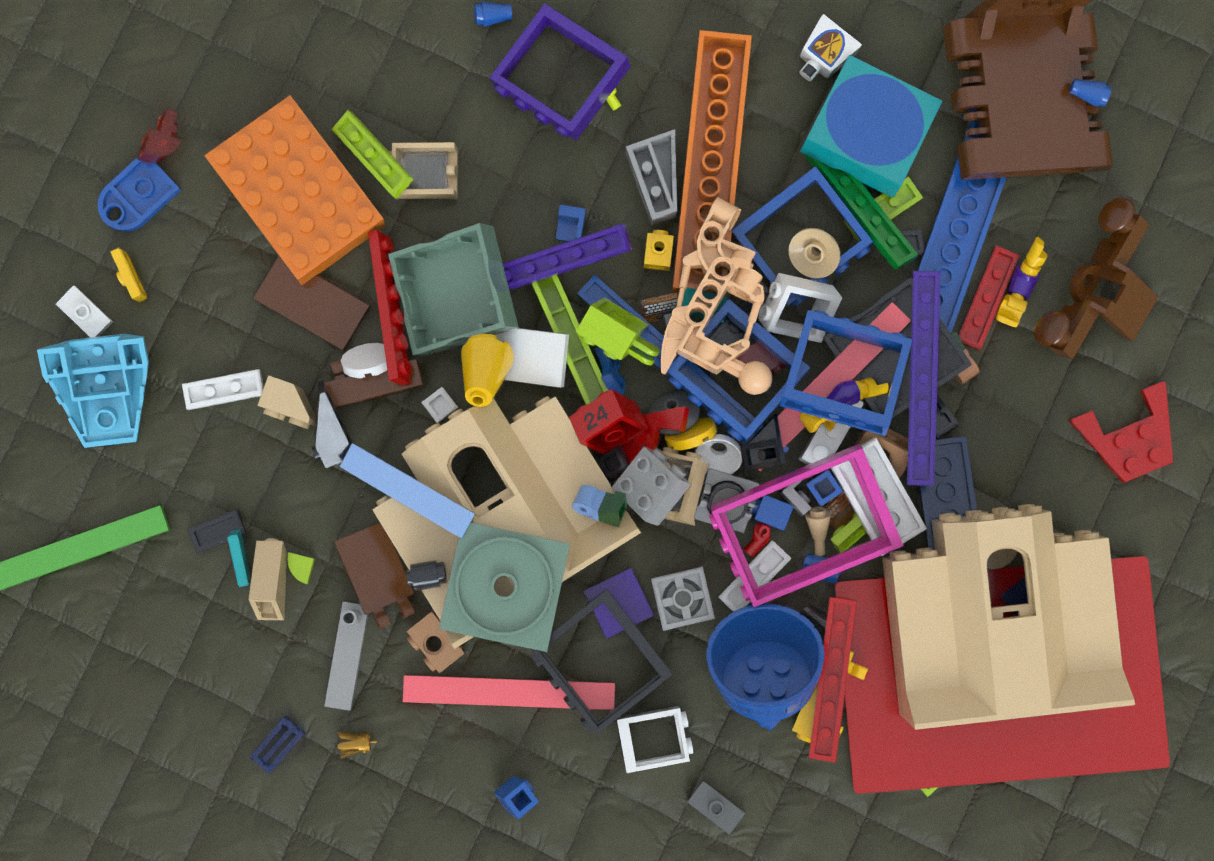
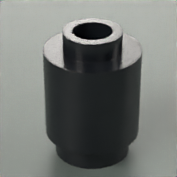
(426, 575)

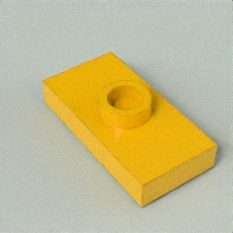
(128, 276)

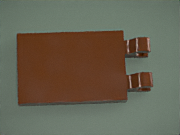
(375, 573)

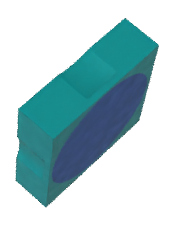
(871, 126)

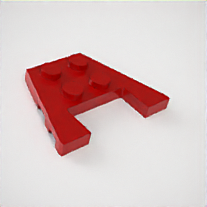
(671, 419)
(1138, 446)

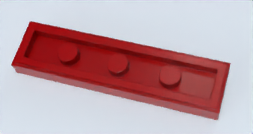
(987, 297)

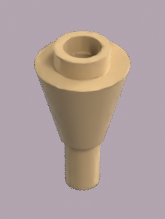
(818, 522)

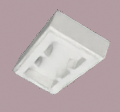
(84, 312)

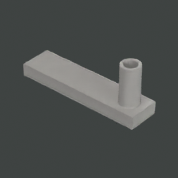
(346, 657)

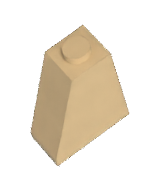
(269, 580)

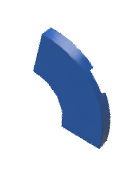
(610, 372)

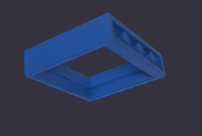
(782, 200)
(839, 411)
(716, 412)

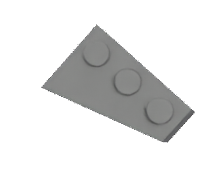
(655, 175)

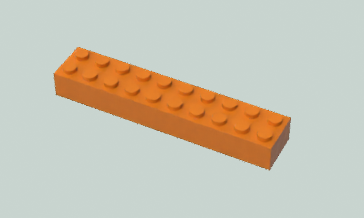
(712, 140)

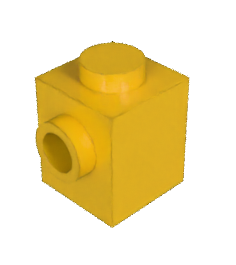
(658, 259)

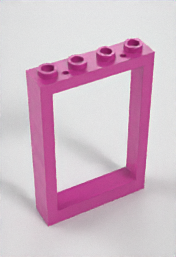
(885, 543)

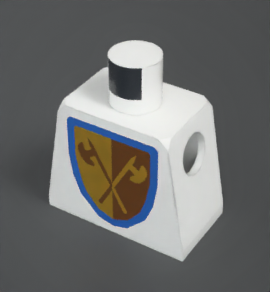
(827, 49)

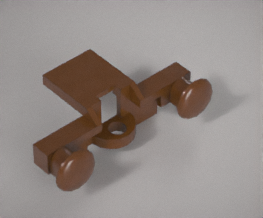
(1068, 328)

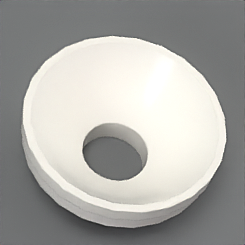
(724, 461)

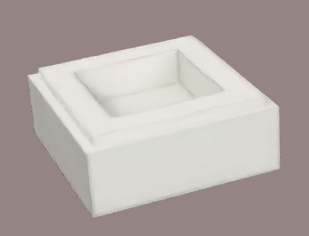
(439, 405)

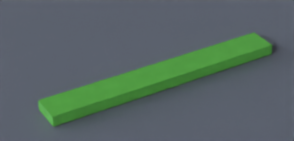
(83, 547)

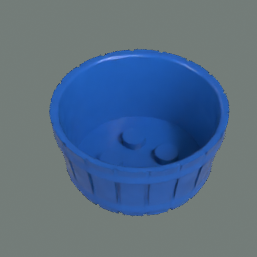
(765, 661)

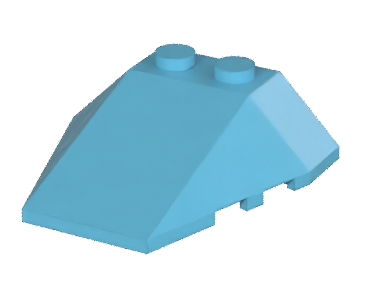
(99, 385)

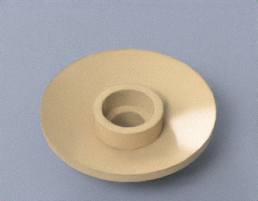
(809, 261)

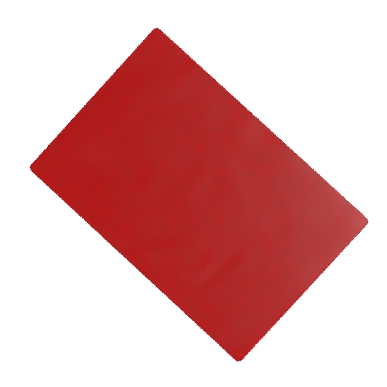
(896, 757)

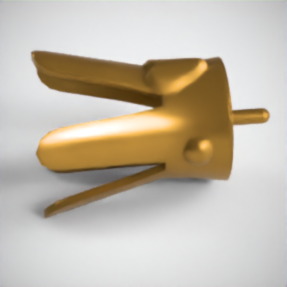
(360, 744)

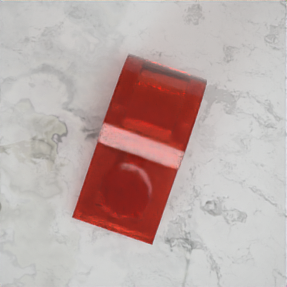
(160, 142)

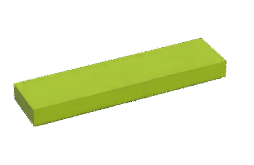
(372, 154)

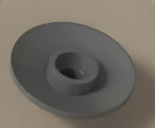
(676, 399)

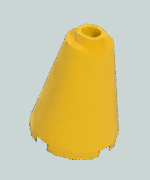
(484, 367)

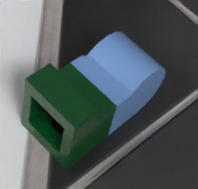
(600, 505)

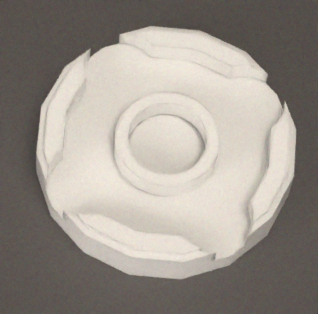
(364, 360)

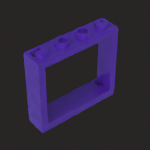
(548, 16)

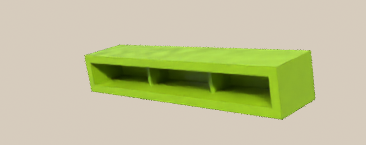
(563, 320)

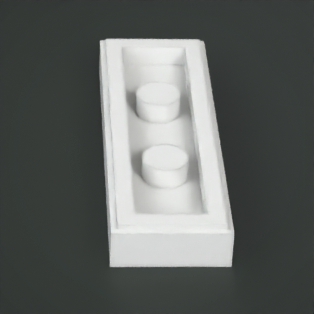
(223, 389)
(763, 568)

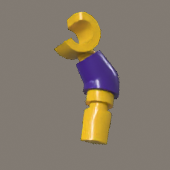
(1022, 285)
(845, 392)

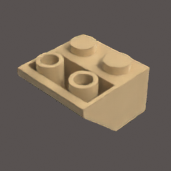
(286, 399)

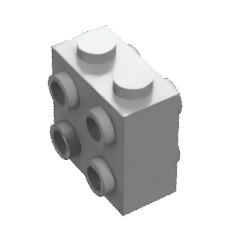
(652, 485)

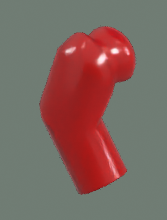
(760, 538)

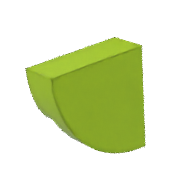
(300, 566)

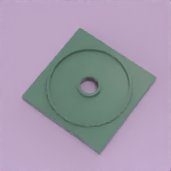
(527, 613)

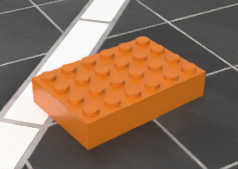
(295, 190)

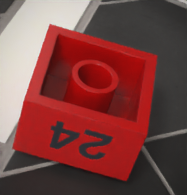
(608, 422)

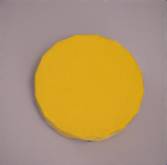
(693, 437)

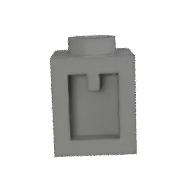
(796, 499)

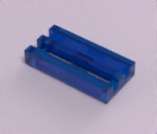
(292, 727)

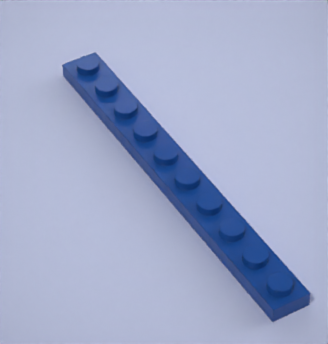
(596, 290)

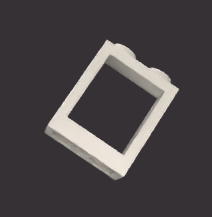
(827, 301)
(626, 741)

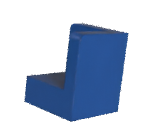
(570, 223)

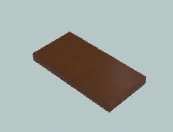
(314, 305)

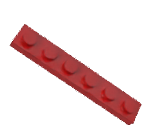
(389, 309)
(833, 679)

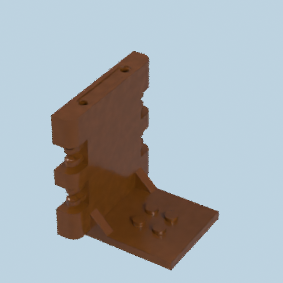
(1020, 89)

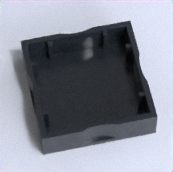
(882, 368)

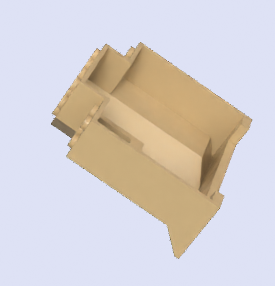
(542, 474)
(972, 665)

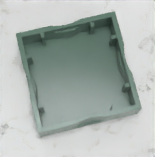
(453, 289)

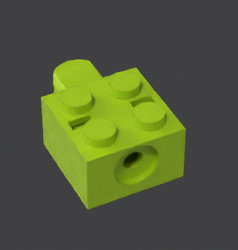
(616, 332)

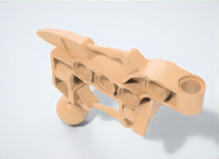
(686, 336)

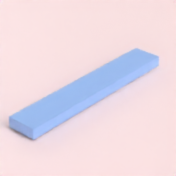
(407, 490)

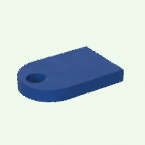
(139, 193)

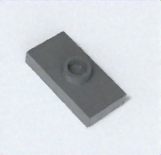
(716, 807)

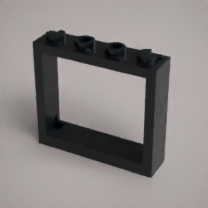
(573, 699)

